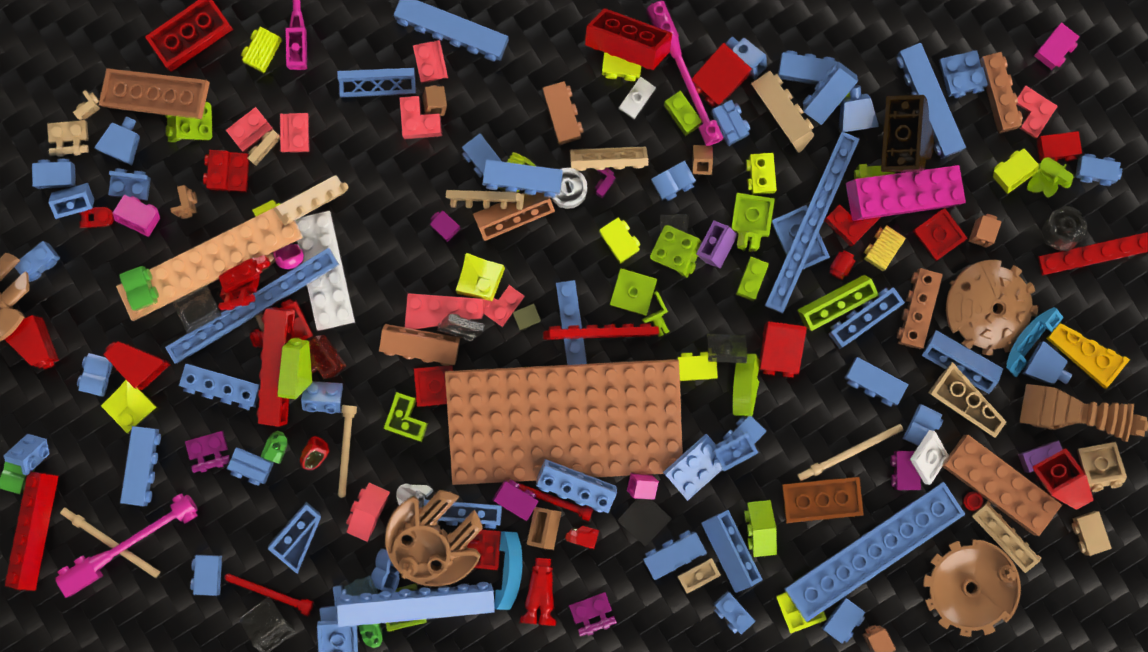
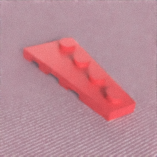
(430, 310)

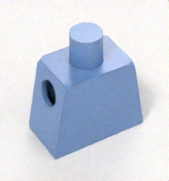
(749, 54)
(857, 111)
(120, 141)
(1046, 365)

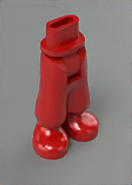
(540, 594)

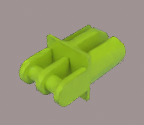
(1056, 172)

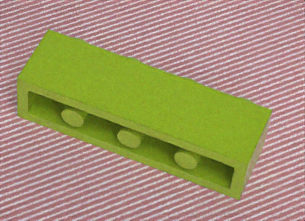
(838, 302)

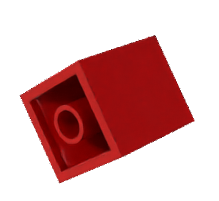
(721, 76)
(33, 342)
(782, 348)
(134, 364)
(1064, 479)

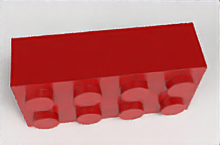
(188, 33)
(628, 39)

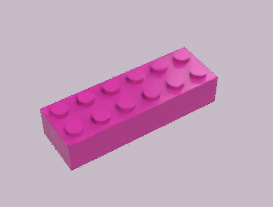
(905, 192)

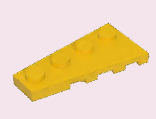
(1092, 358)

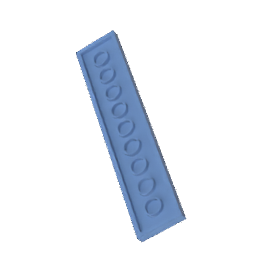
(874, 551)

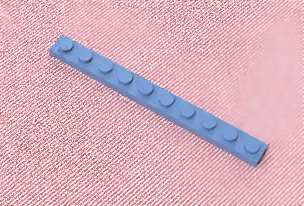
(812, 222)
(264, 298)

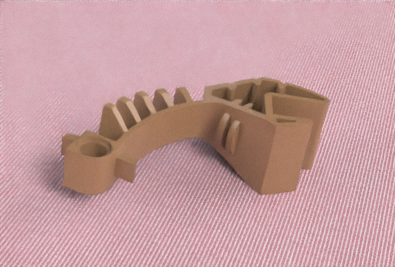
(1055, 409)

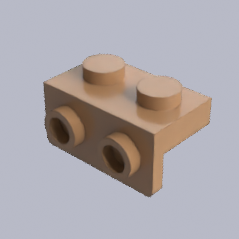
(187, 201)

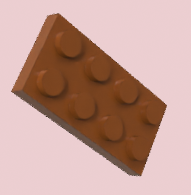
(822, 499)

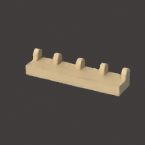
(486, 197)
(310, 199)
(1006, 537)

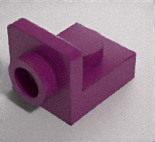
(603, 185)

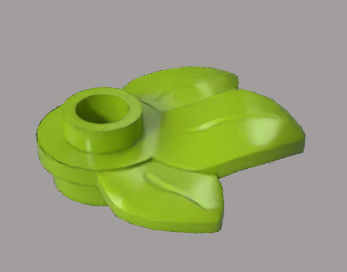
(1040, 183)

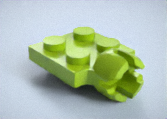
(752, 219)

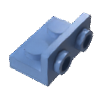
(129, 184)

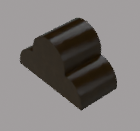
(907, 134)

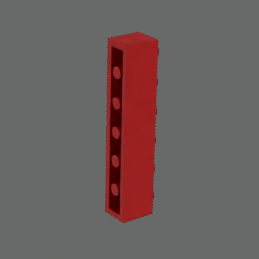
(276, 333)
(31, 531)

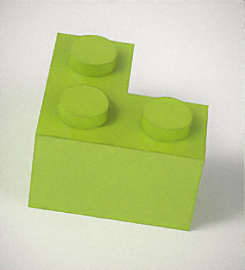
(400, 418)
(761, 528)

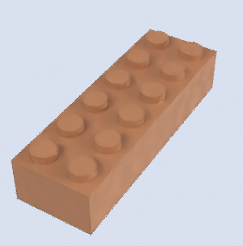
(1001, 485)

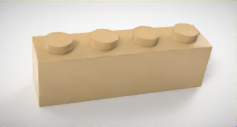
(784, 111)
(961, 396)

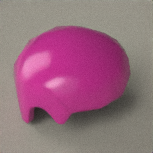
(289, 256)

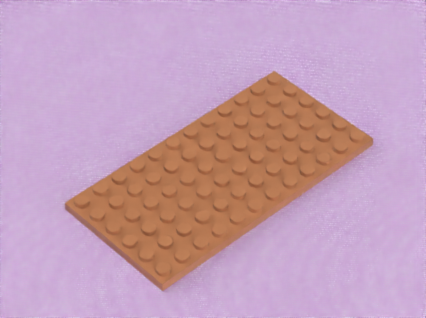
(578, 415)

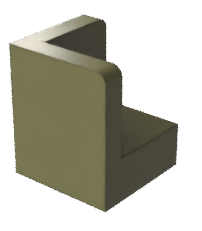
(526, 317)

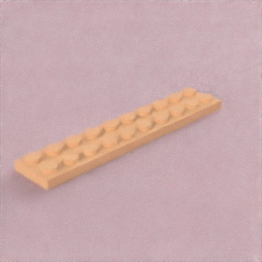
(212, 258)

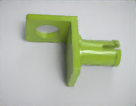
(656, 318)

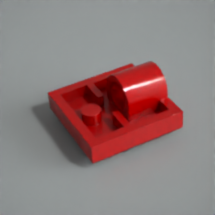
(488, 545)

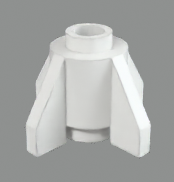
(419, 491)

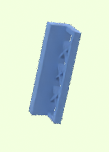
(376, 75)

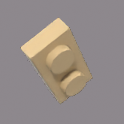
(268, 141)
(699, 575)

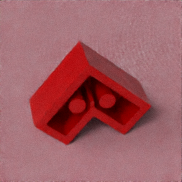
(847, 229)

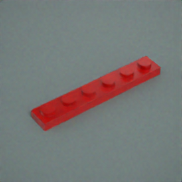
(1093, 254)
(593, 331)

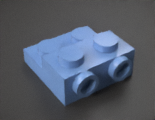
(963, 74)

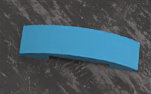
(1029, 336)
(512, 571)

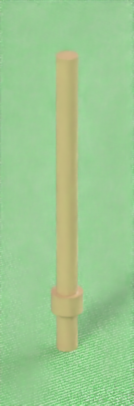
(817, 469)
(79, 521)

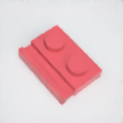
(430, 61)
(249, 129)
(294, 132)

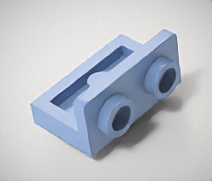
(322, 397)
(735, 451)
(28, 453)

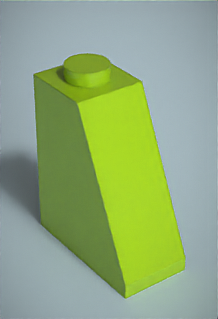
(294, 369)

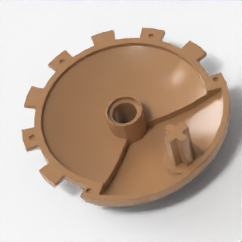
(972, 302)
(995, 585)

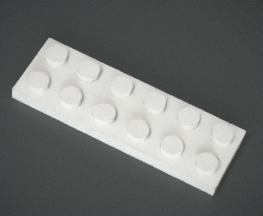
(328, 292)

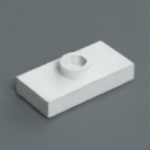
(637, 98)

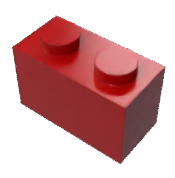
(1060, 146)

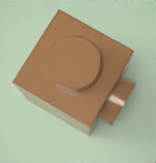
(434, 100)
(702, 159)

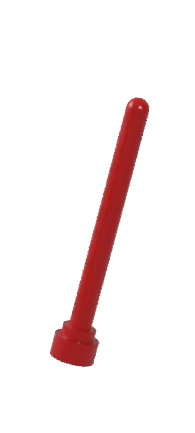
(583, 511)
(304, 606)

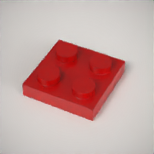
(940, 234)
(431, 385)

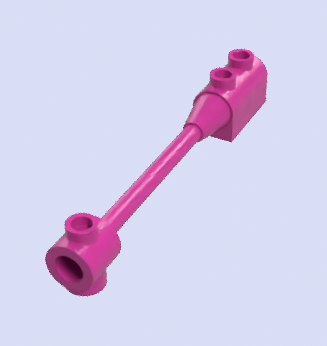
(660, 18)
(296, 40)
(88, 569)

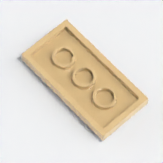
(609, 157)

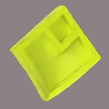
(479, 278)
(128, 406)
(793, 617)

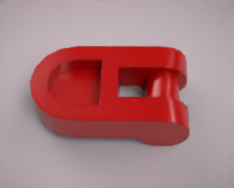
(102, 217)

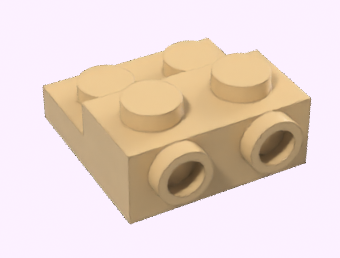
(1102, 466)

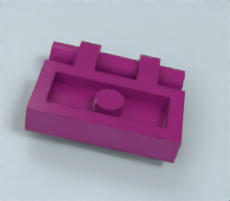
(207, 445)
(590, 608)

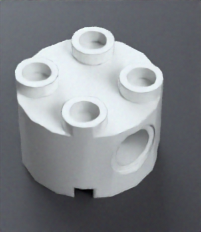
(572, 190)

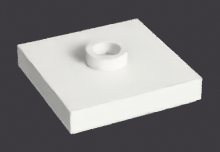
(929, 457)

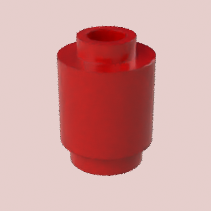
(842, 265)

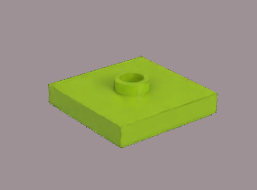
(633, 292)

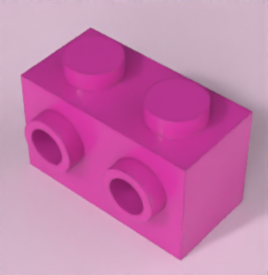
(1056, 46)
(136, 215)

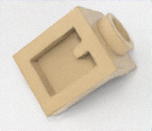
(88, 108)

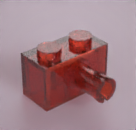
(324, 357)

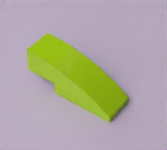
(745, 386)

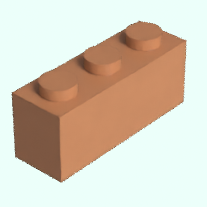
(562, 112)

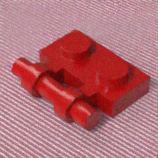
(242, 292)

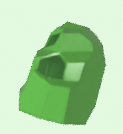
(275, 447)
(371, 634)

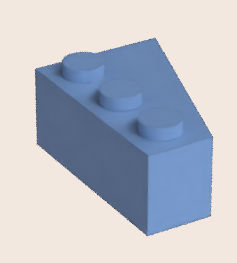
(295, 537)
(674, 554)

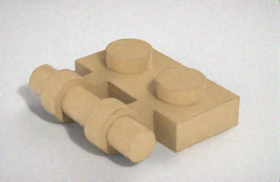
(68, 132)

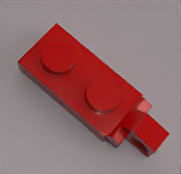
(243, 273)

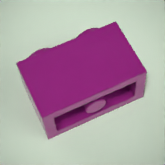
(905, 473)
(515, 499)

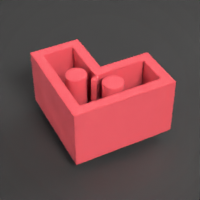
(414, 123)
(366, 511)

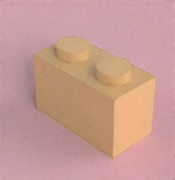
(1091, 533)

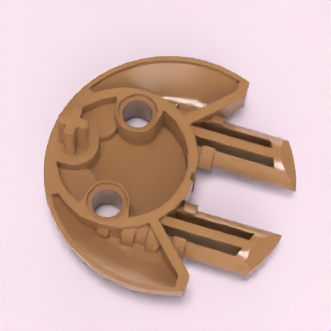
(10, 317)
(430, 542)

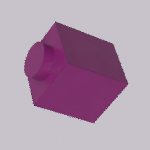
(444, 225)

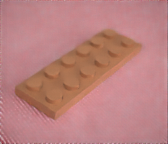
(154, 93)

